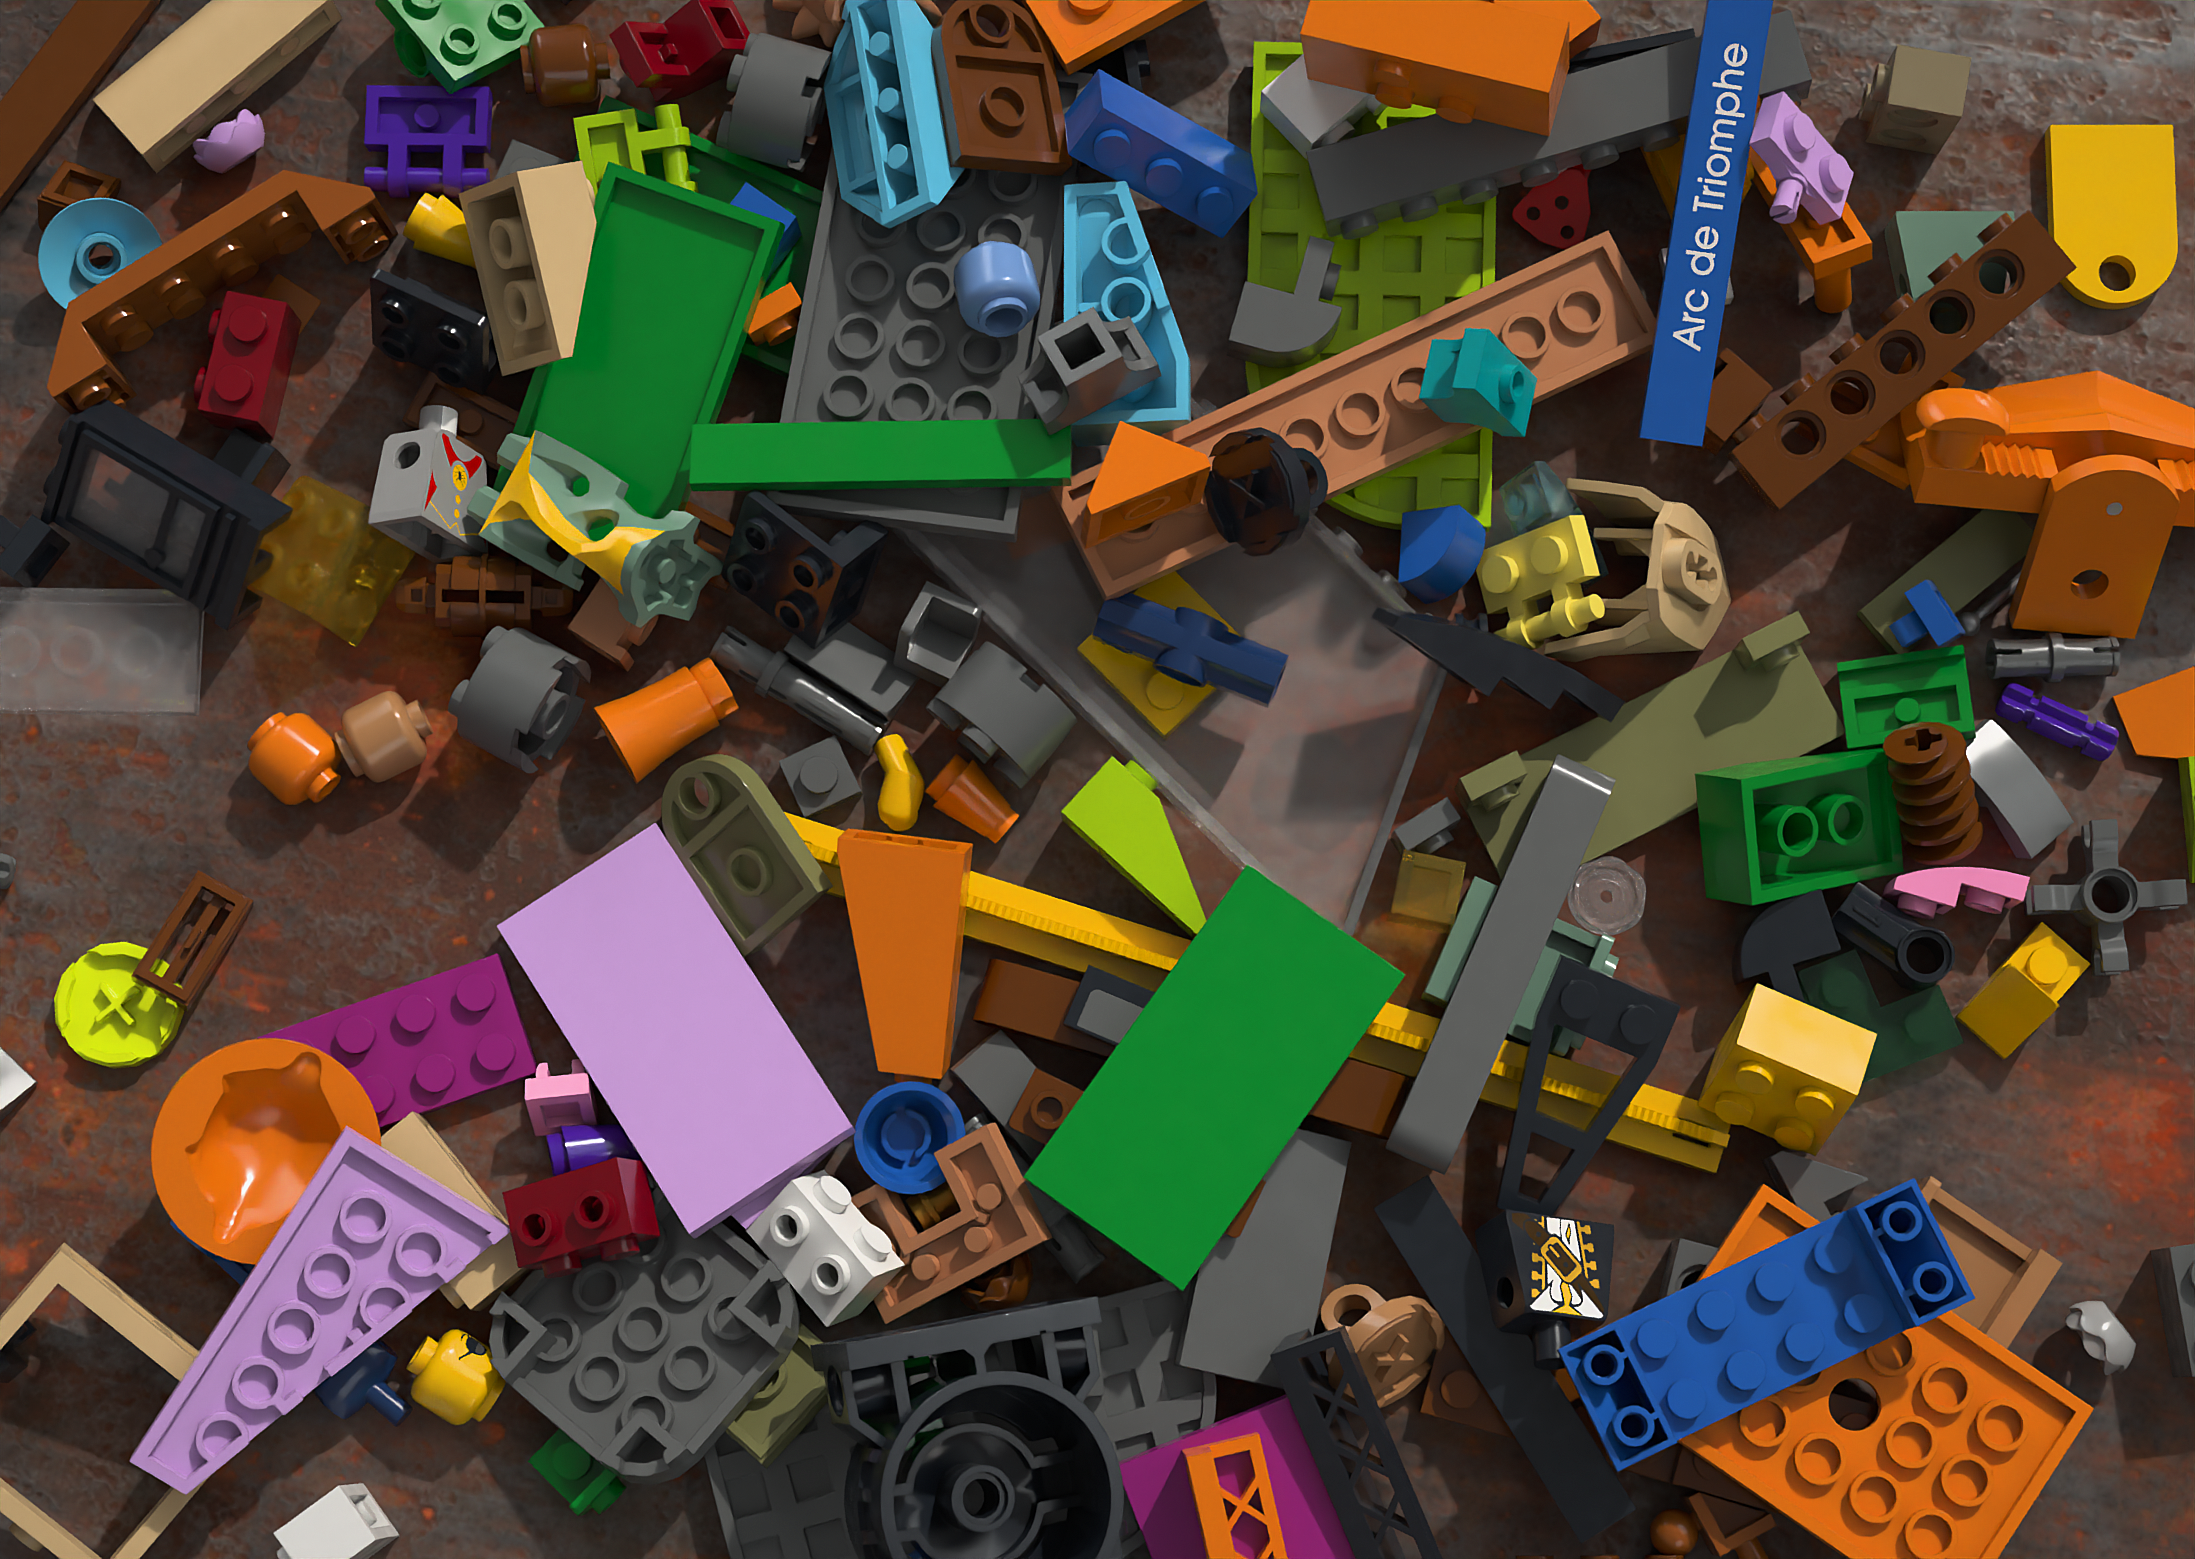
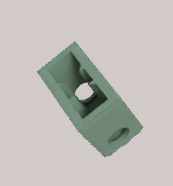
(1926, 239)

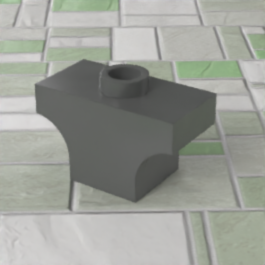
(1085, 368)

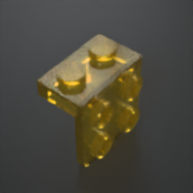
(331, 560)

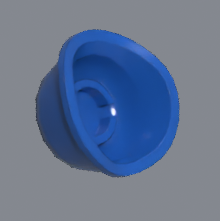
(901, 1133)

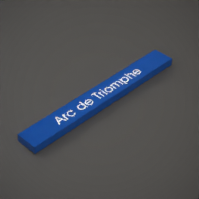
(1705, 220)

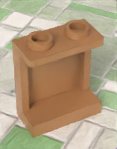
(1998, 1268)

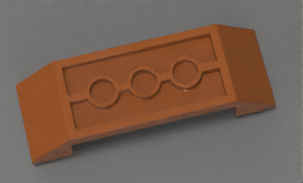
(199, 262)

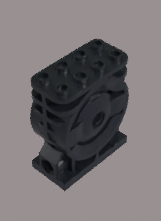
(926, 1506)

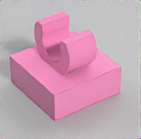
(560, 1099)

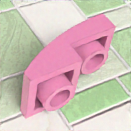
(1937, 890)

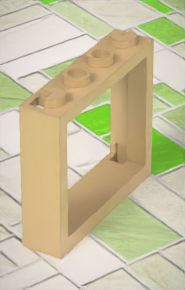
(144, 1331)

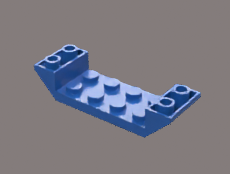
(1765, 1323)

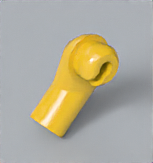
(902, 784)

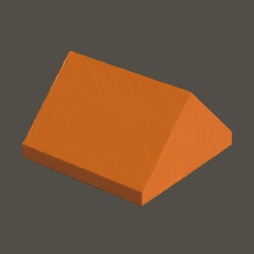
(1141, 483)

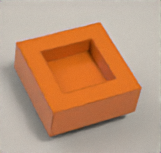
(776, 317)

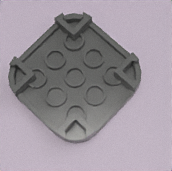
(651, 1348)

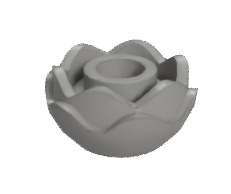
(2102, 1335)

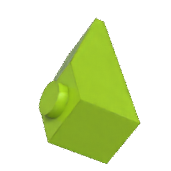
(1132, 833)

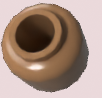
(383, 736)

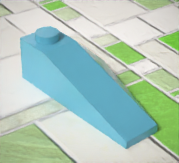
(1115, 272)

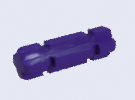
(2057, 722)

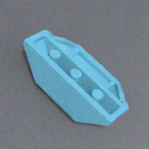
(887, 112)

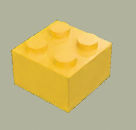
(1787, 1070)

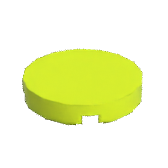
(110, 1015)

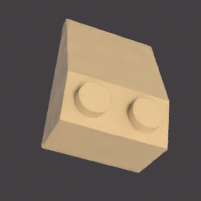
(532, 259)

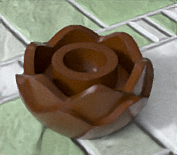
(1001, 1287)

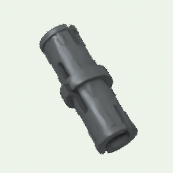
(2052, 657)

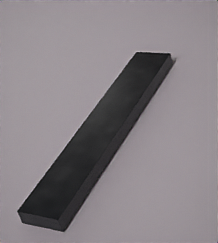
(1504, 1362)

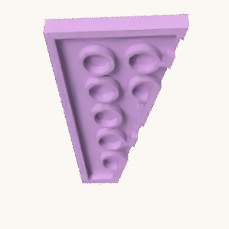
(332, 1281)

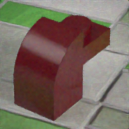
(684, 51)

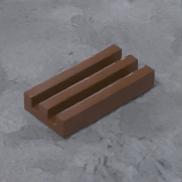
(165, 985)

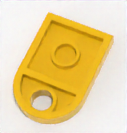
(2113, 203)

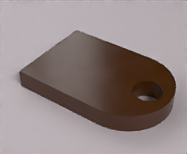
(998, 91)

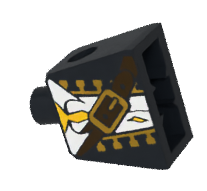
(1546, 1278)

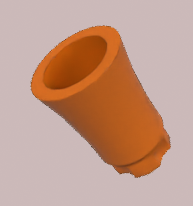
(665, 716)

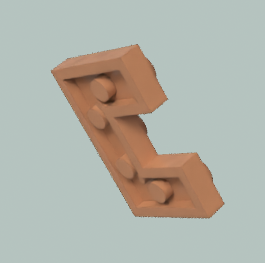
(993, 1226)

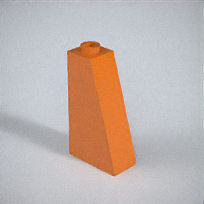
(908, 935)

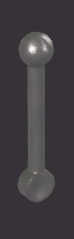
(1971, 621)

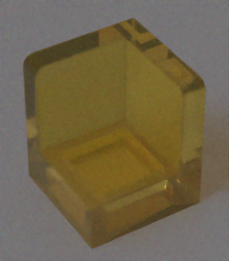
(1426, 891)

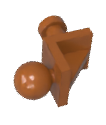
(1719, 1522)

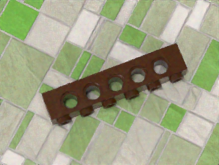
(2034, 268)

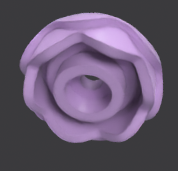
(231, 142)

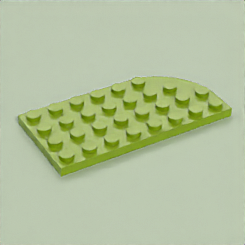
(1381, 285)

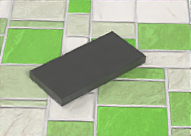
(1271, 1275)

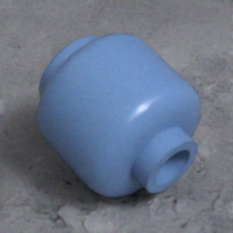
(996, 288)

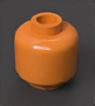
(294, 758)

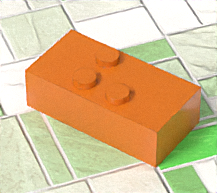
(1443, 56)

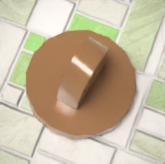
(1388, 1340)

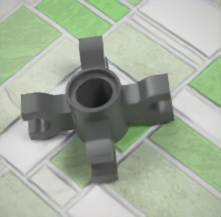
(2100, 849)

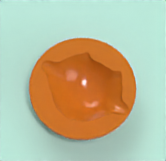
(248, 1137)

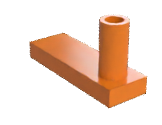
(1825, 249)

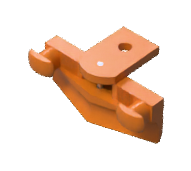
(2086, 454)

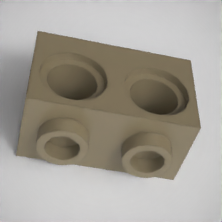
(1915, 99)

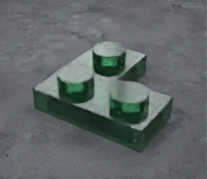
(1904, 1029)

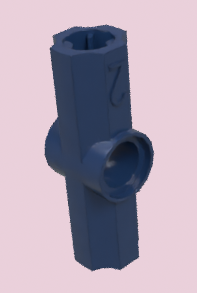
(1191, 647)

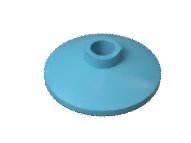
(81, 227)

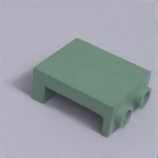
(1563, 940)

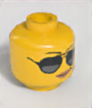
(455, 1377)

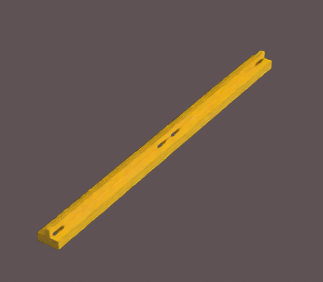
(1395, 1041)

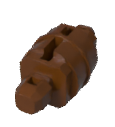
(483, 575)

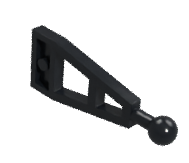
(1605, 1012)

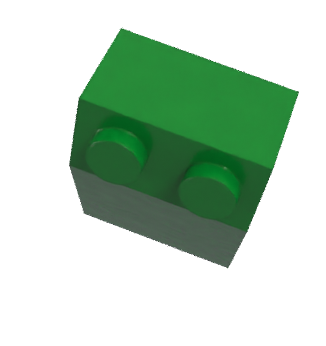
(1797, 825)

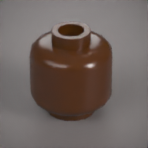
(564, 65)

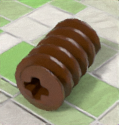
(1933, 792)

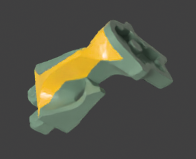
(639, 551)

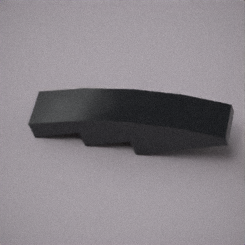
(1484, 658)

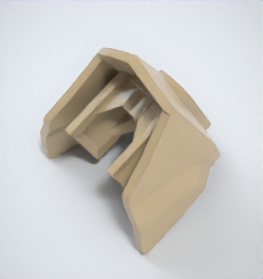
(1684, 583)

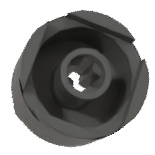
(775, 101)
(520, 698)
(1002, 714)

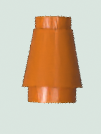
(971, 799)

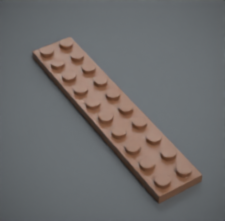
(1364, 405)

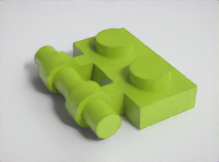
(618, 140)

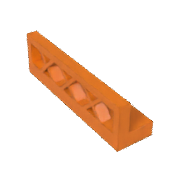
(1209, 1497)

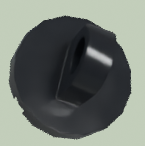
(1262, 490)

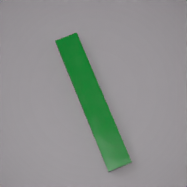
(879, 455)

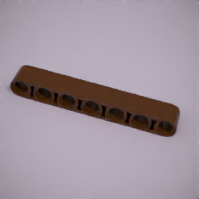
(1037, 1004)

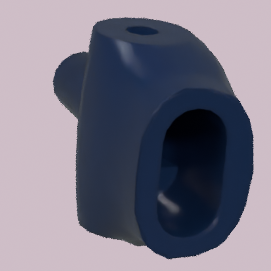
(363, 1383)

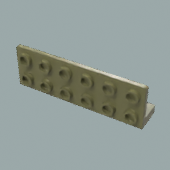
(1726, 713)

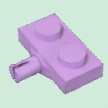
(1800, 162)

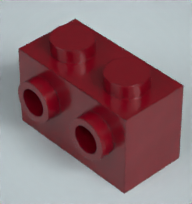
(248, 364)
(581, 1215)

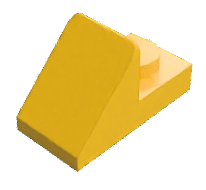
(2023, 991)

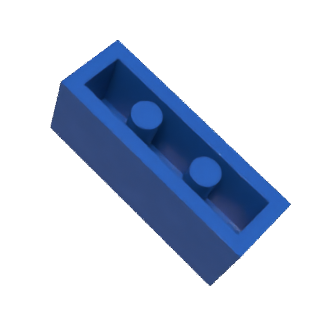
(1160, 154)

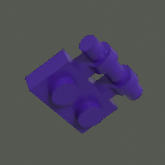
(427, 121)

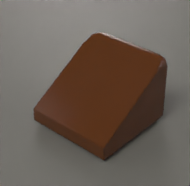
(73, 184)

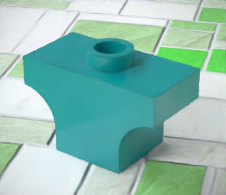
(1478, 383)

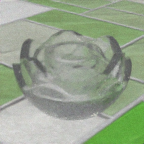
(1618, 879)

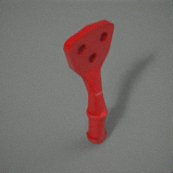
(1574, 186)

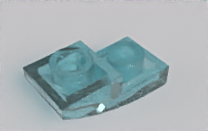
(1540, 498)

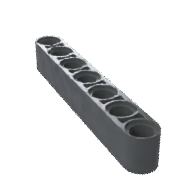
(1500, 965)

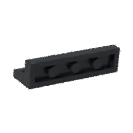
(1337, 1453)

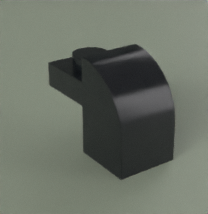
(1784, 938)

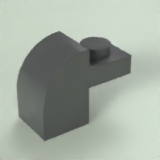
(1286, 327)

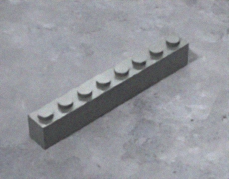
(1599, 115)

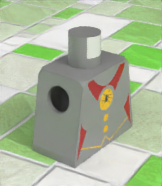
(426, 489)

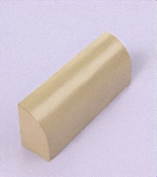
(209, 70)

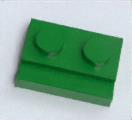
(1904, 690)

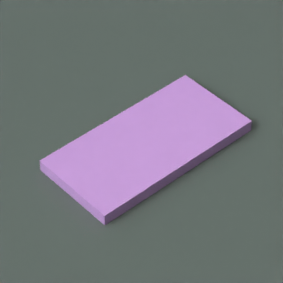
(675, 1030)

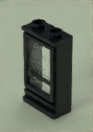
(162, 510)

